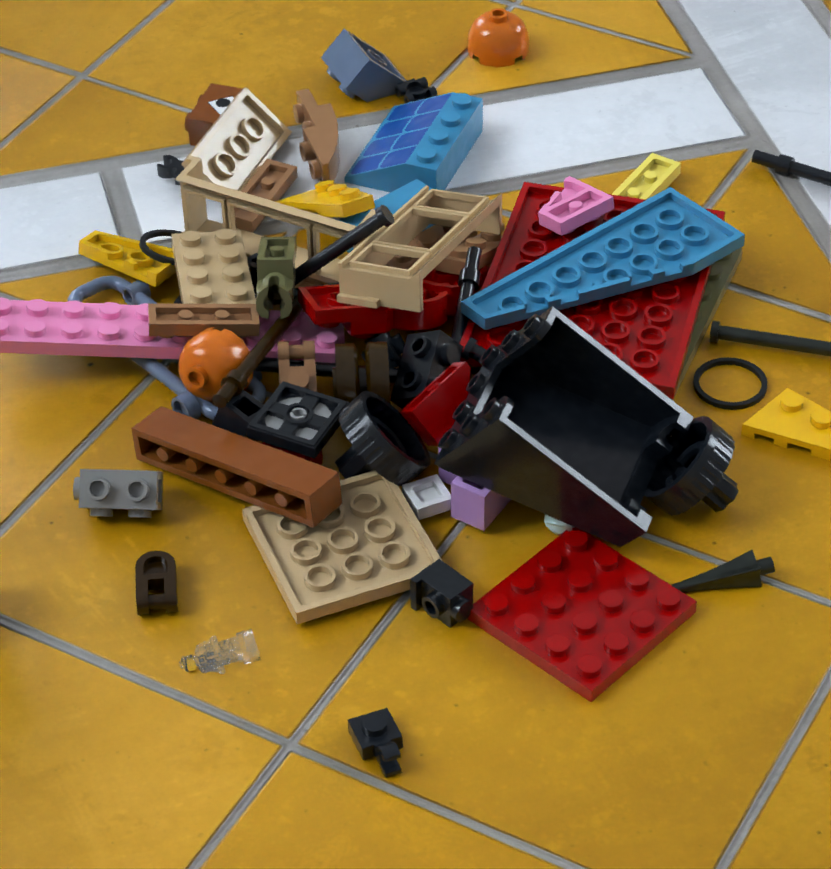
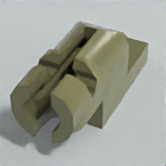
(276, 274)

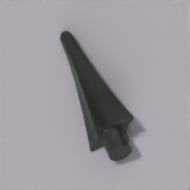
(737, 573)

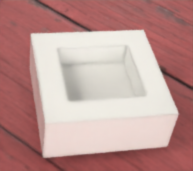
(427, 496)

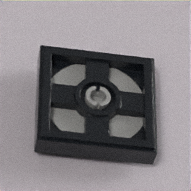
(297, 419)

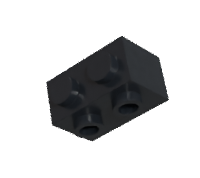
(422, 362)

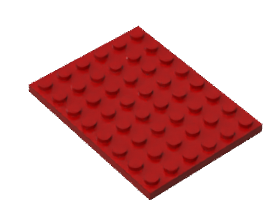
(640, 327)

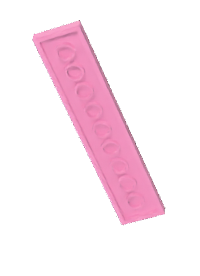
(124, 331)

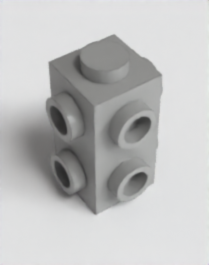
(119, 489)

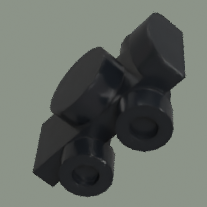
(415, 90)

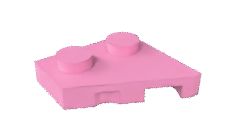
(574, 207)

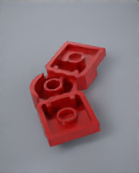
(439, 300)

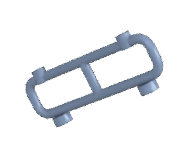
(140, 293)

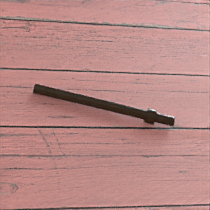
(236, 379)

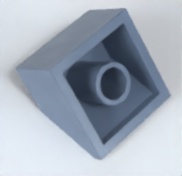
(361, 68)

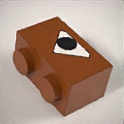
(208, 110)

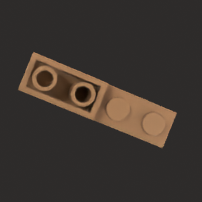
(319, 136)

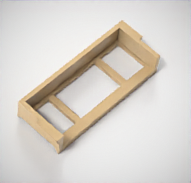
(196, 190)
(371, 284)

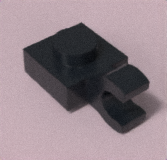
(378, 737)

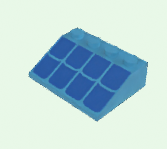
(420, 142)

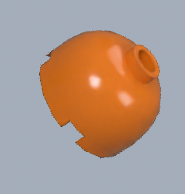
(498, 38)
(209, 359)

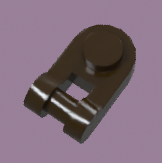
(156, 572)

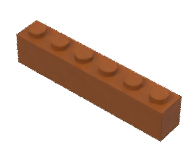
(238, 466)

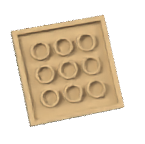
(351, 556)

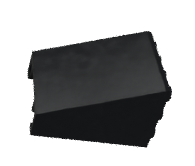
(563, 429)

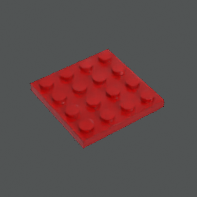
(582, 612)

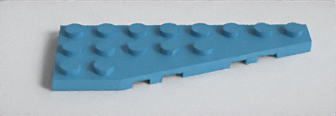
(635, 250)

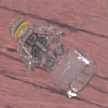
(213, 655)

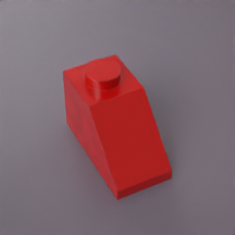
(433, 408)

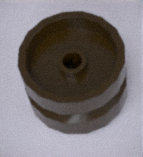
(352, 379)

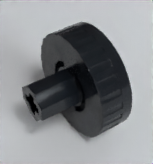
(380, 441)
(694, 470)

